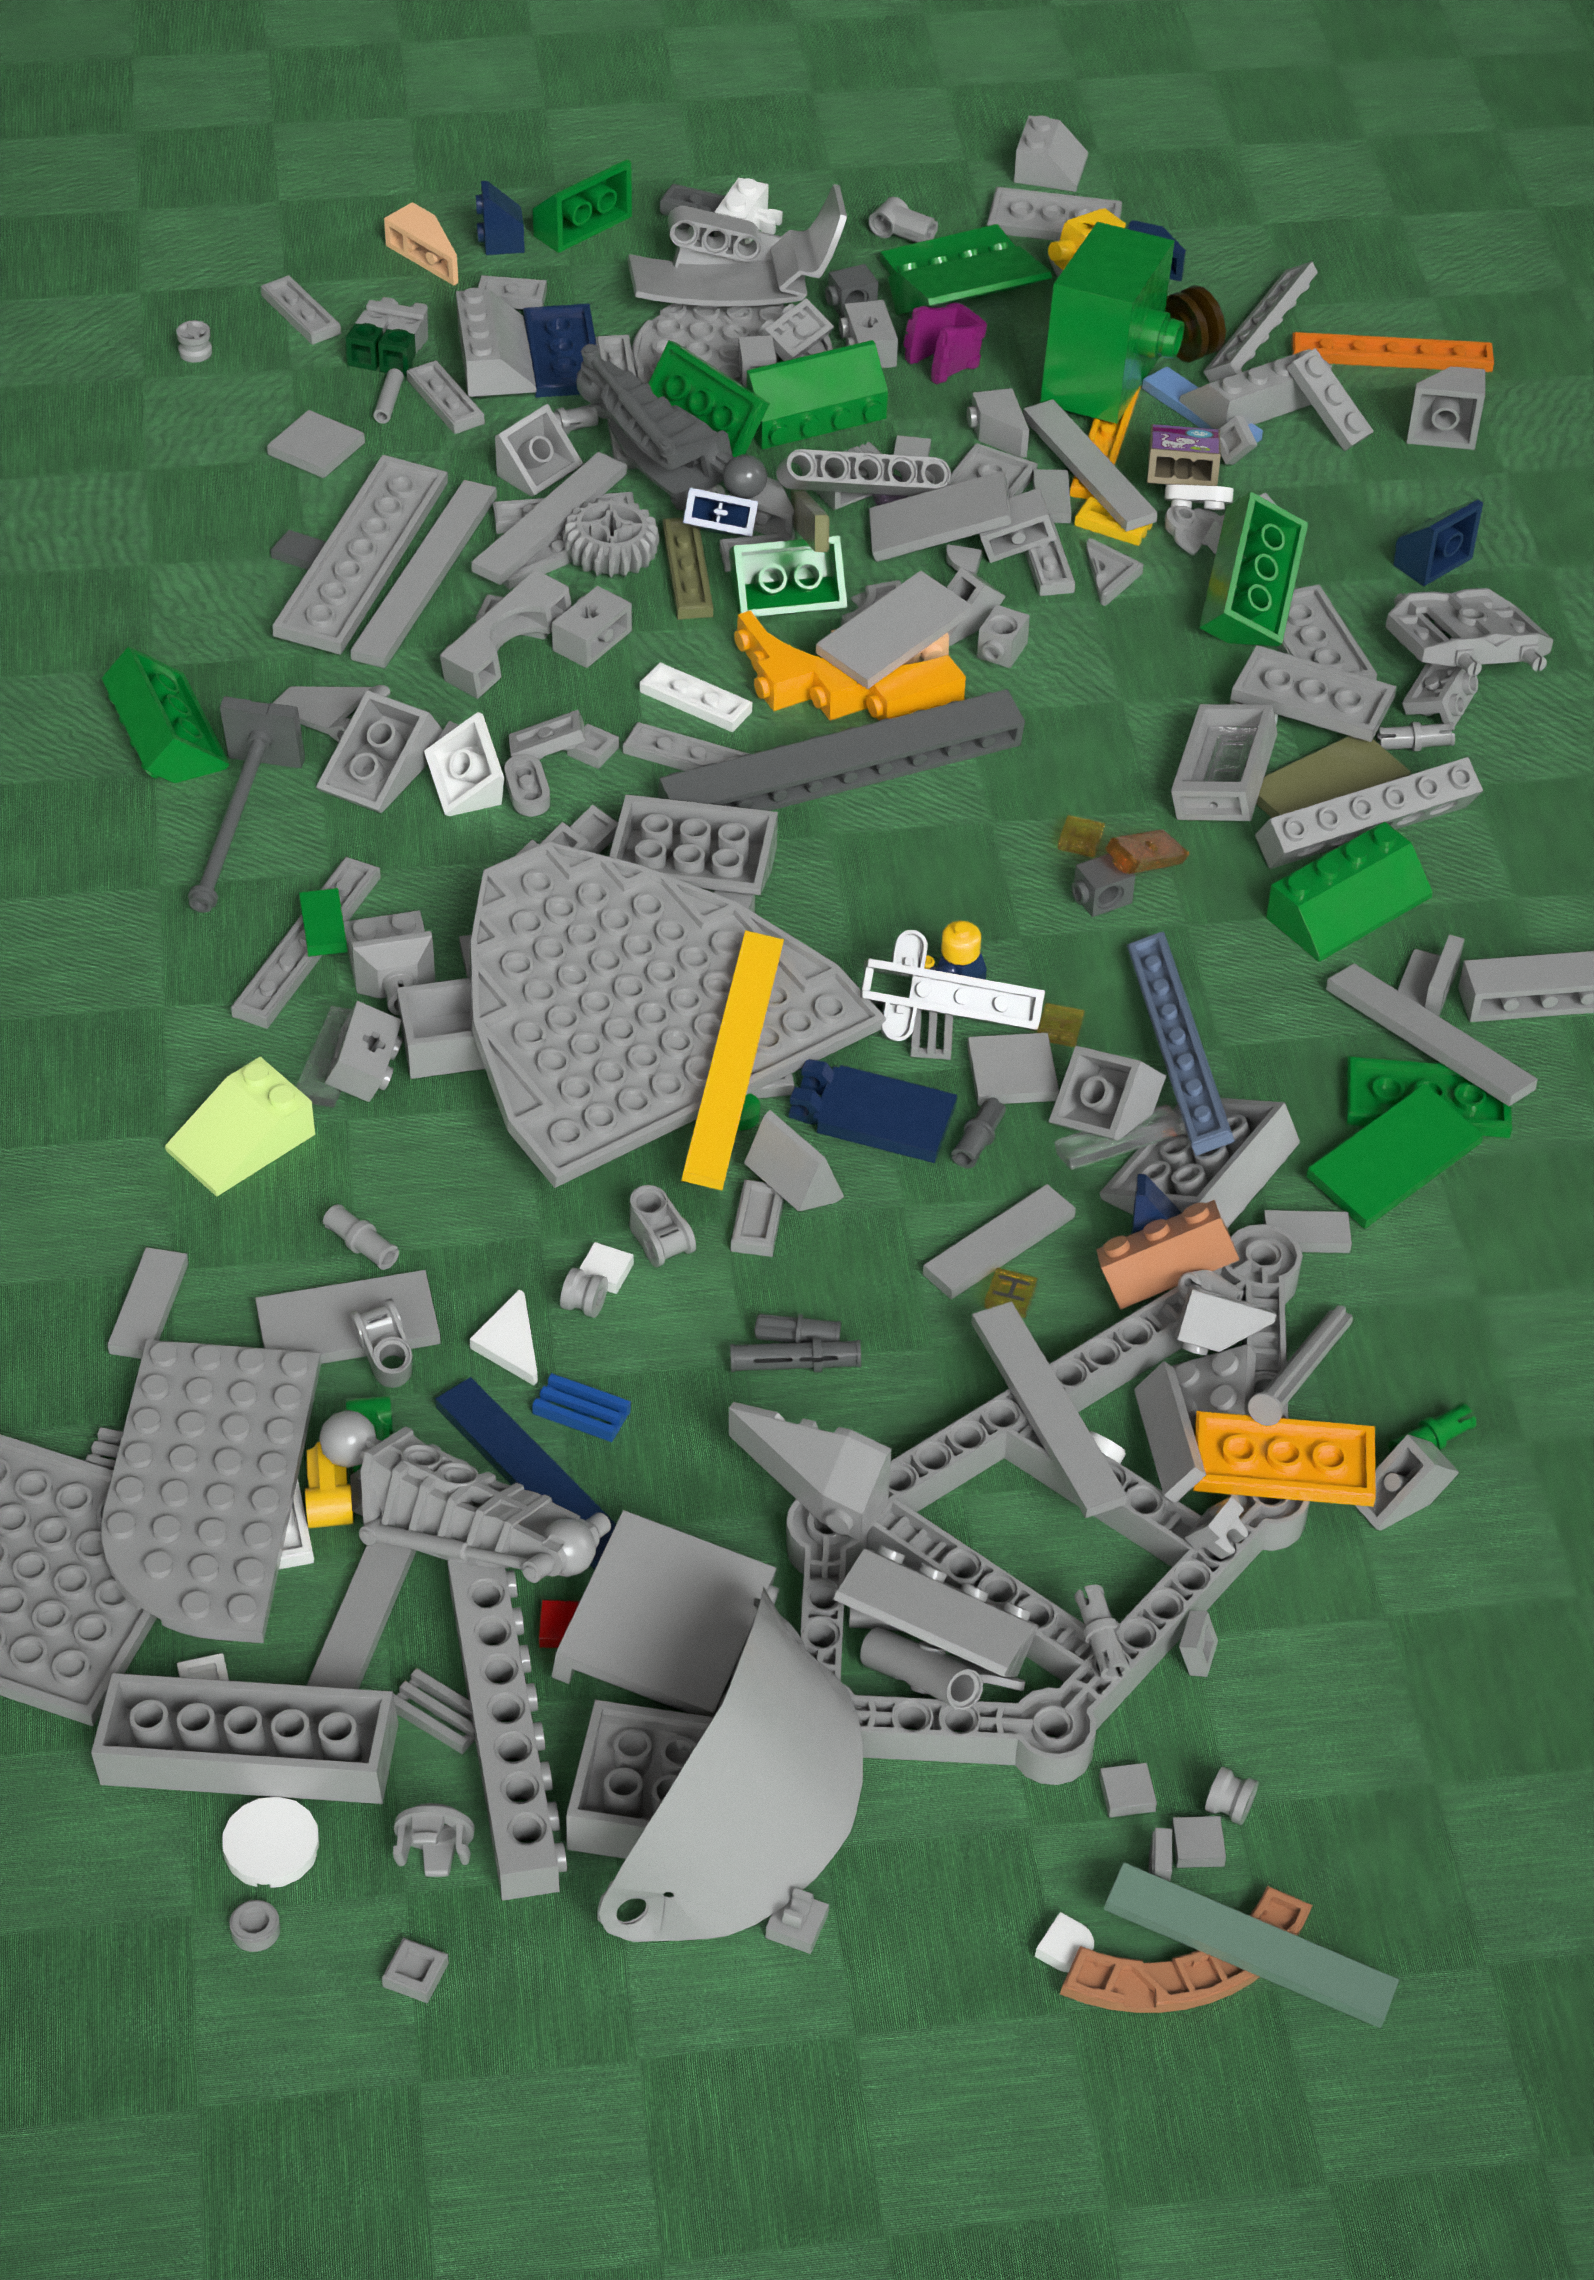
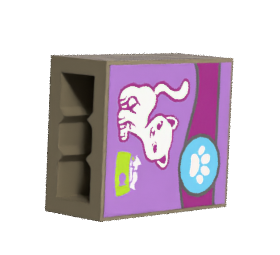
(1183, 455)

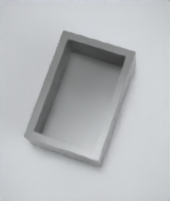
(438, 1028)

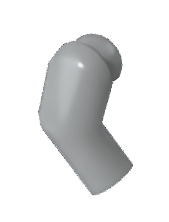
(1209, 1281)

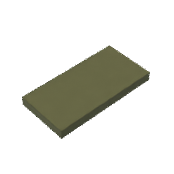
(1328, 774)

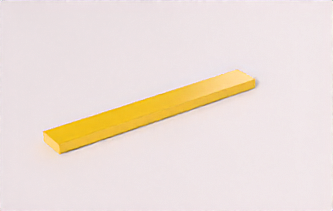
(732, 1061)

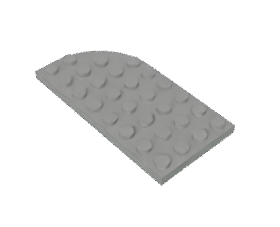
(208, 1484)

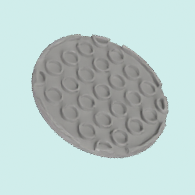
(704, 335)

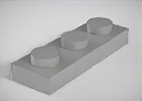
(1330, 399)

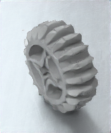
(611, 537)

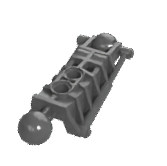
(665, 439)

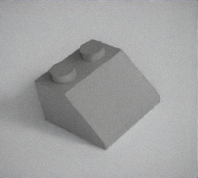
(1049, 155)
(1448, 409)
(1106, 1094)

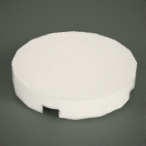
(270, 1842)

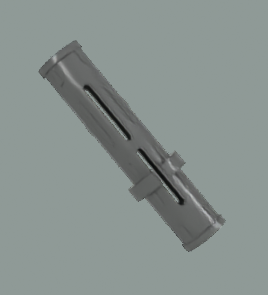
(796, 1355)

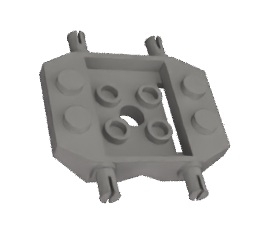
(1480, 625)

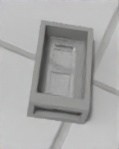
(1224, 762)

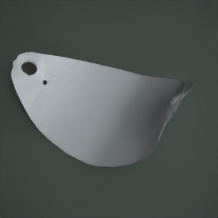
(754, 1802)

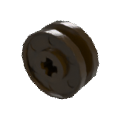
(1202, 322)

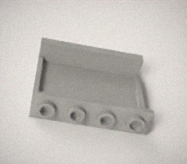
(665, 1616)

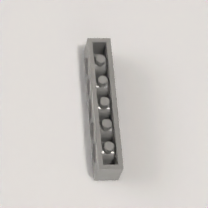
(1346, 817)

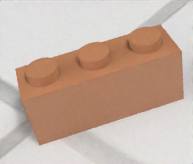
(1165, 1250)

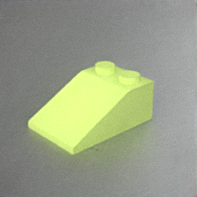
(243, 1127)

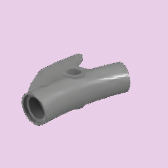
(930, 1669)

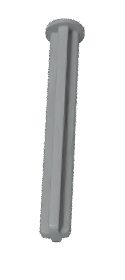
(1268, 1405)

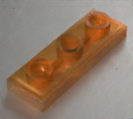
(1145, 851)

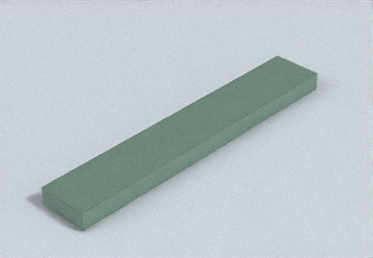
(1252, 1945)

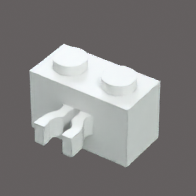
(750, 202)

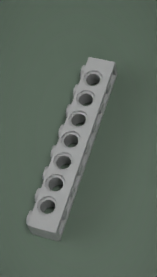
(520, 1867)

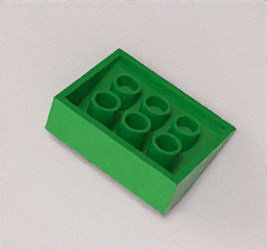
(964, 278)

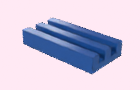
(585, 1402)

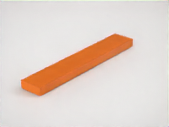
(1396, 351)

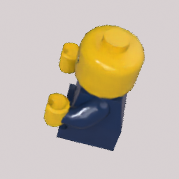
(960, 951)

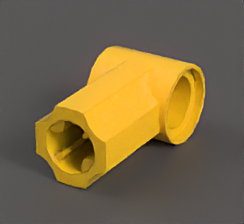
(328, 1492)

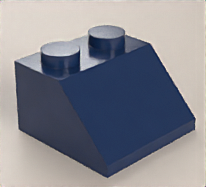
(1439, 543)

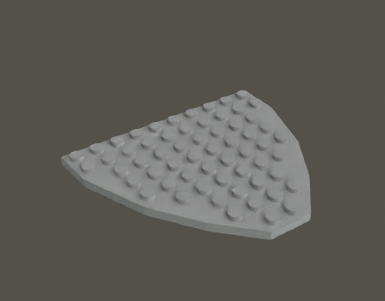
(609, 997)

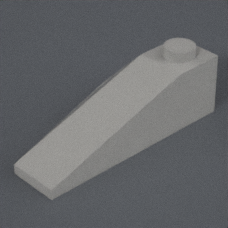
(833, 1475)

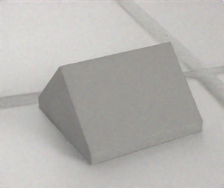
(535, 452)
(792, 1166)

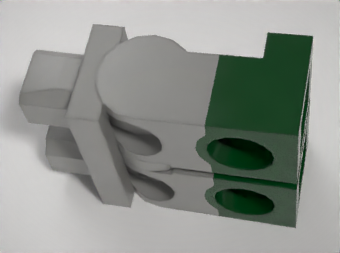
(387, 336)

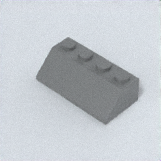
(493, 345)
(1255, 394)
(939, 1612)

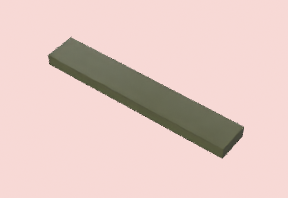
(810, 521)

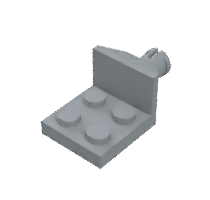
(389, 954)

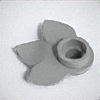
(1189, 526)

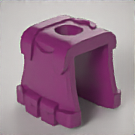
(950, 334)

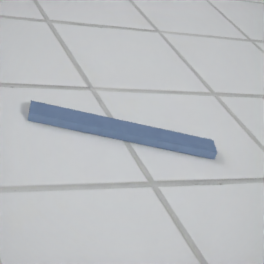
(1180, 1044)

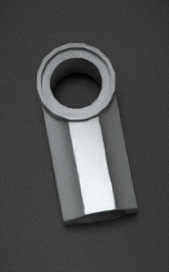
(897, 219)

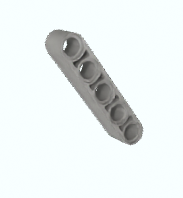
(848, 477)

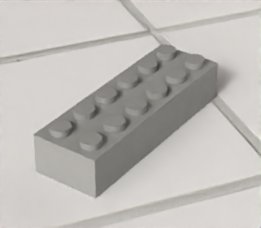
(246, 1738)

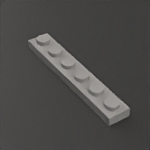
(1260, 322)

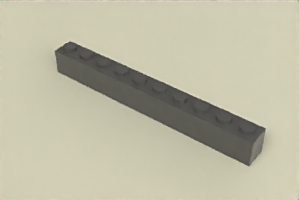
(854, 756)

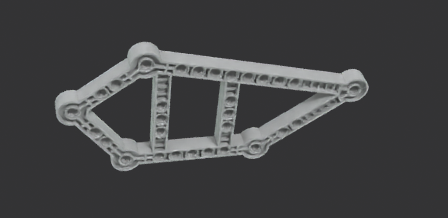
(999, 1430)

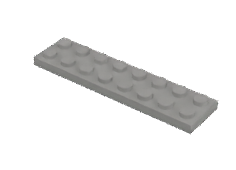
(360, 555)

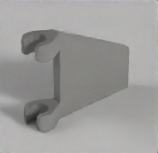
(327, 707)

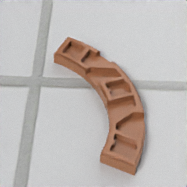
(1174, 1984)

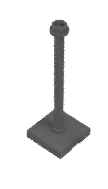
(257, 735)

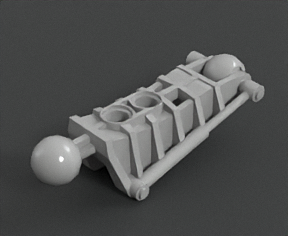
(446, 1509)

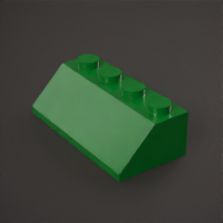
(819, 394)
(1253, 573)
(163, 718)
(1349, 892)

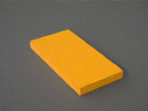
(1287, 1459)

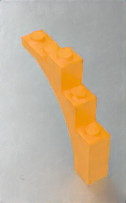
(793, 676)

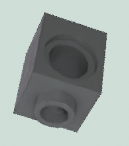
(850, 286)
(1102, 886)

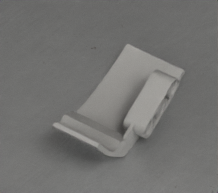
(737, 274)

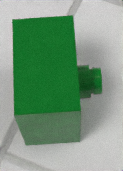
(1109, 322)

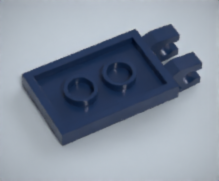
(873, 1109)

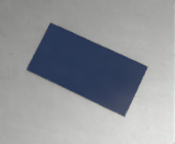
(556, 344)

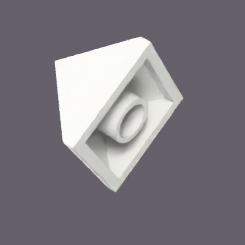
(466, 768)

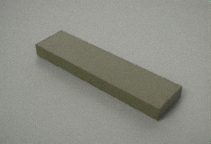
(687, 570)

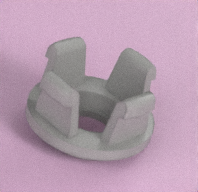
(425, 1829)

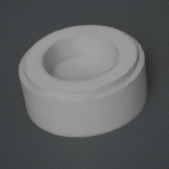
(255, 1925)

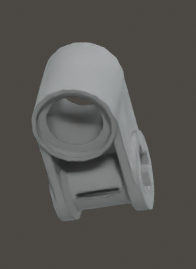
(659, 1225)
(383, 1335)

